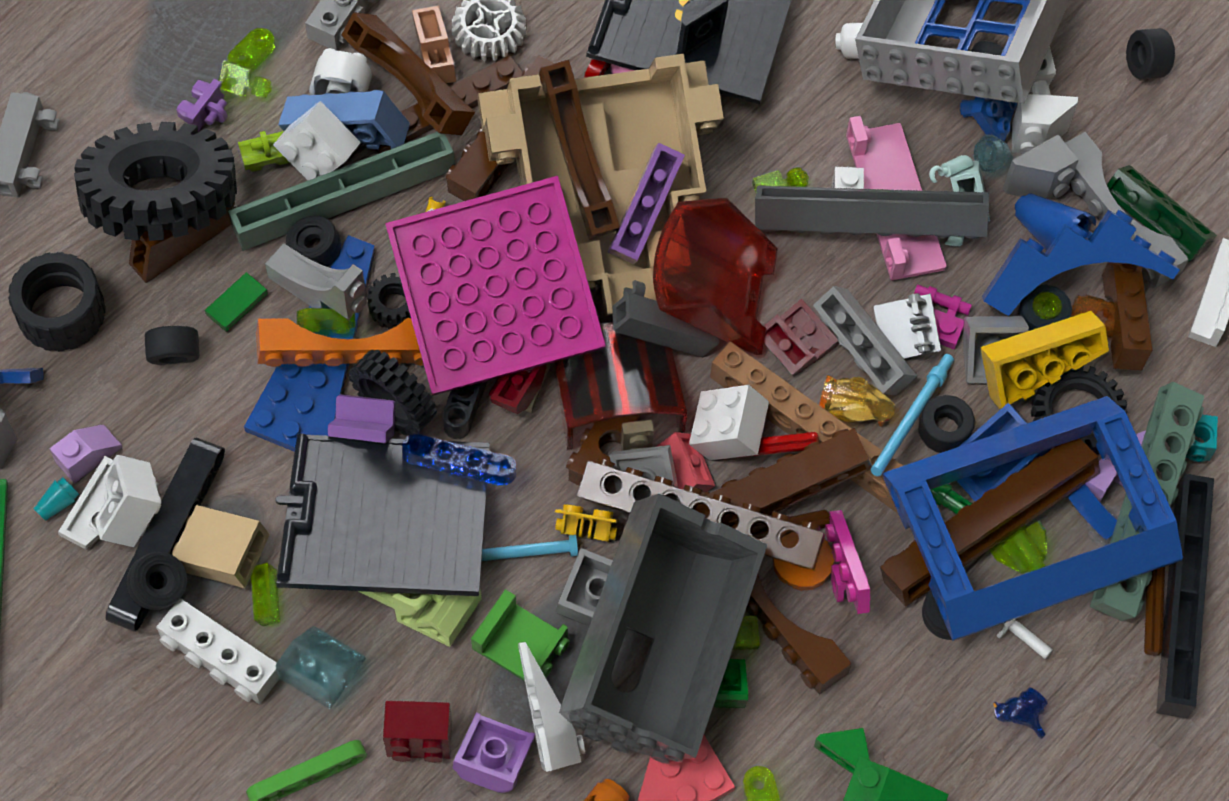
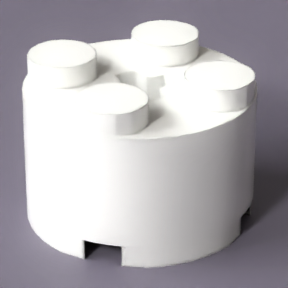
(340, 73)

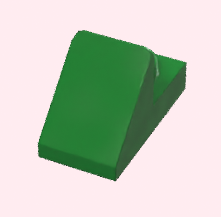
(734, 687)

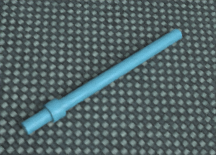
(934, 379)

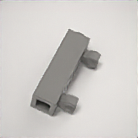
(17, 139)

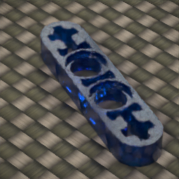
(460, 455)

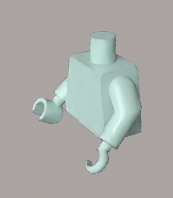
(965, 177)

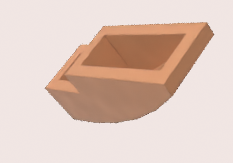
(434, 42)

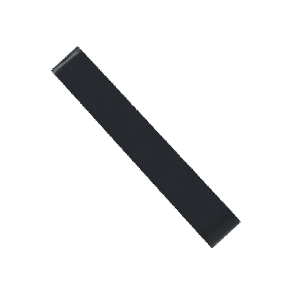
(167, 526)

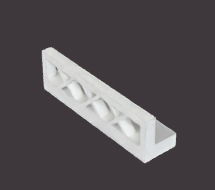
(1214, 305)

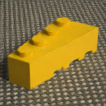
(1041, 356)

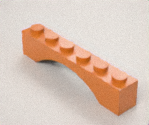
(285, 342)

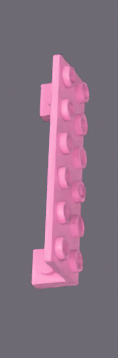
(889, 166)

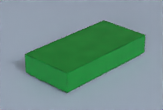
(236, 302)

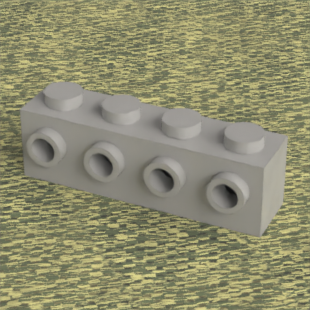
(330, 20)
(864, 341)

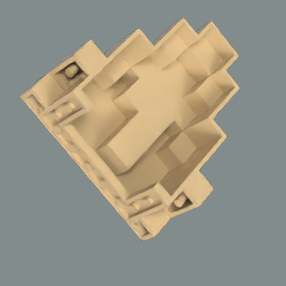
(624, 122)

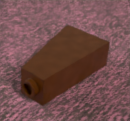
(156, 256)

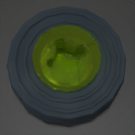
(1052, 298)

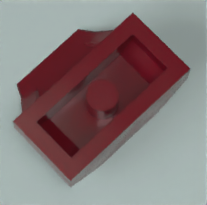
(518, 389)

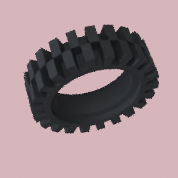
(383, 378)
(1078, 380)

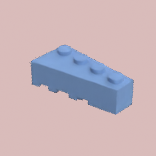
(365, 114)

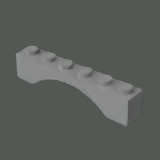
(1091, 186)

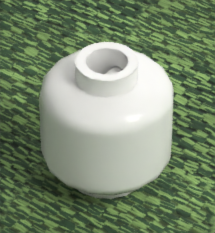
(846, 40)

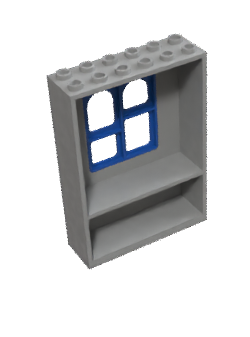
(895, 51)

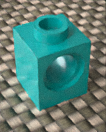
(1207, 430)

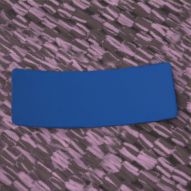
(1093, 511)

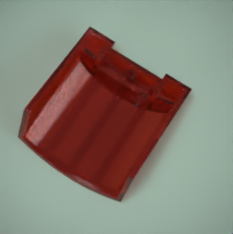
(713, 270)

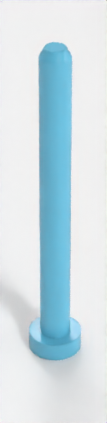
(531, 549)

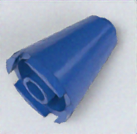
(1046, 217)

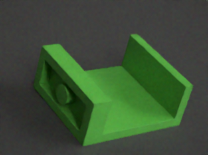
(511, 624)

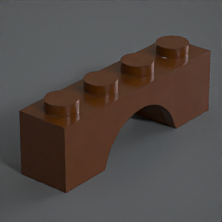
(1131, 333)

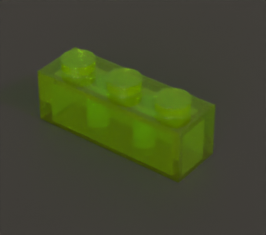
(265, 595)

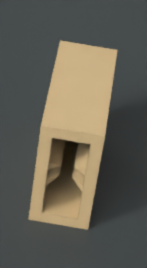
(221, 546)

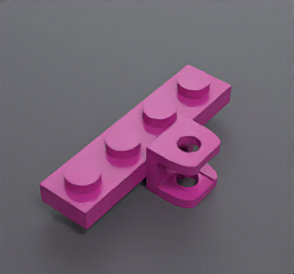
(850, 573)

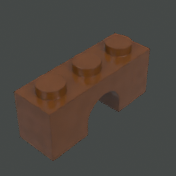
(591, 441)

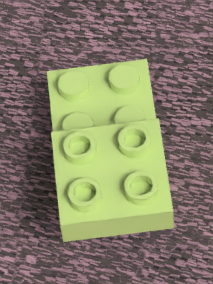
(430, 614)

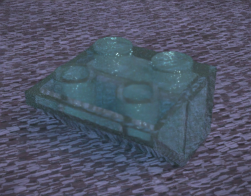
(319, 666)

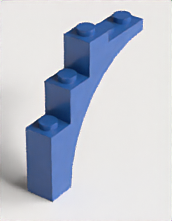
(1110, 242)

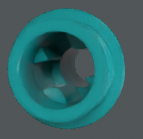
(56, 498)

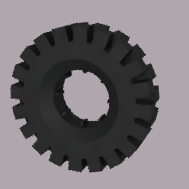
(112, 168)

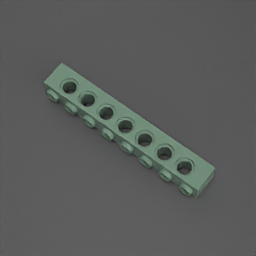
(1161, 428)

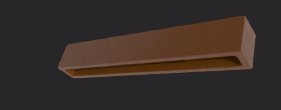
(997, 514)

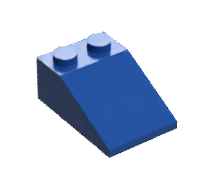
(1003, 420)

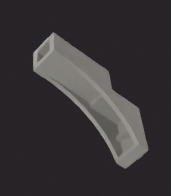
(316, 283)

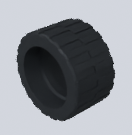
(46, 273)

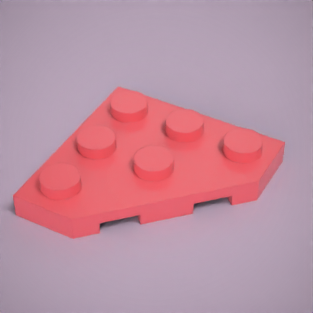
(689, 780)

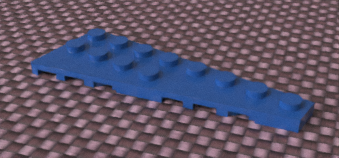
(305, 396)

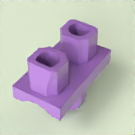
(208, 106)

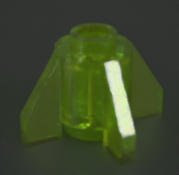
(1024, 549)

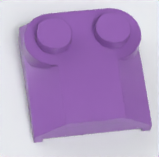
(492, 754)

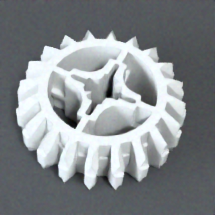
(483, 39)

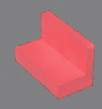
(688, 463)

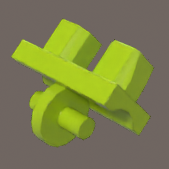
(261, 152)

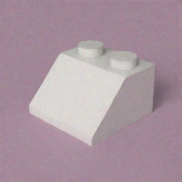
(1040, 120)

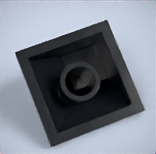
(700, 23)

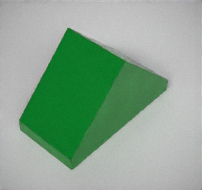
(844, 747)

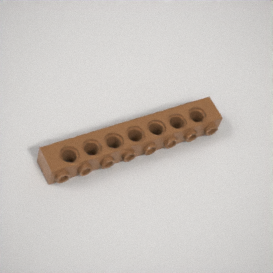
(794, 411)

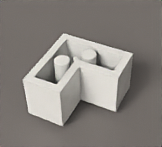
(130, 501)

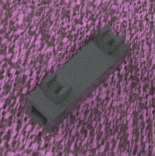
(644, 320)

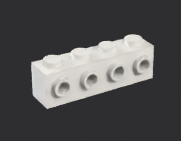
(219, 651)

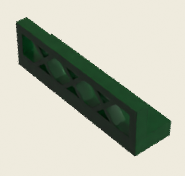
(1158, 211)

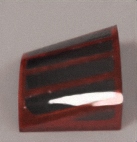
(618, 382)

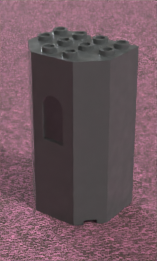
(687, 592)

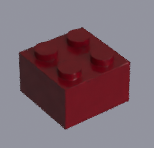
(417, 730)

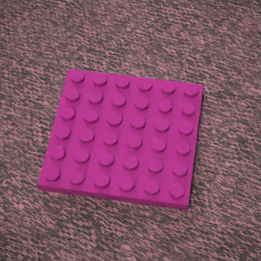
(495, 285)

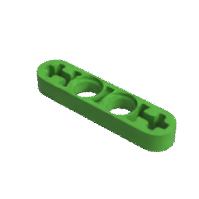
(308, 772)

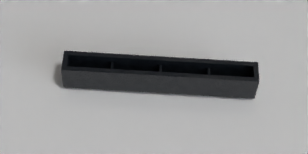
(1186, 599)

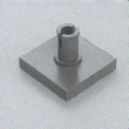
(651, 461)

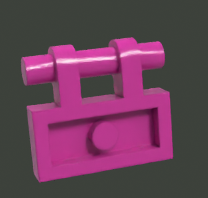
(948, 325)

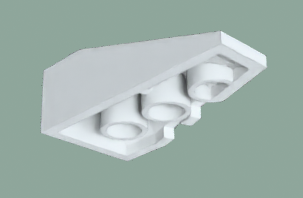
(554, 734)

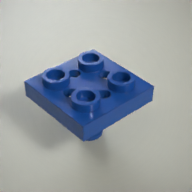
(991, 114)

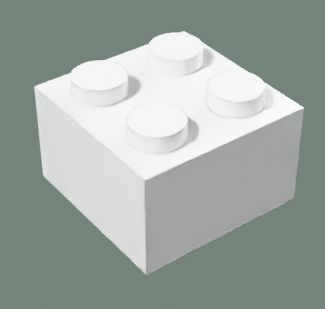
(316, 142)
(729, 422)

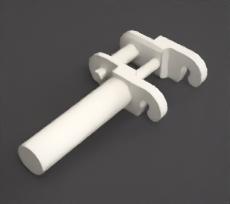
(1027, 637)

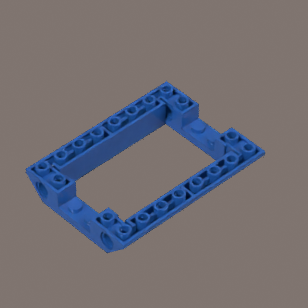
(975, 611)

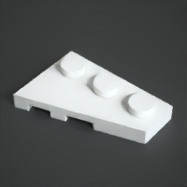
(81, 524)

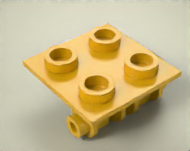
(572, 514)

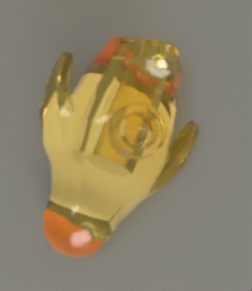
(855, 400)

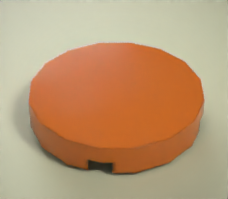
(800, 577)

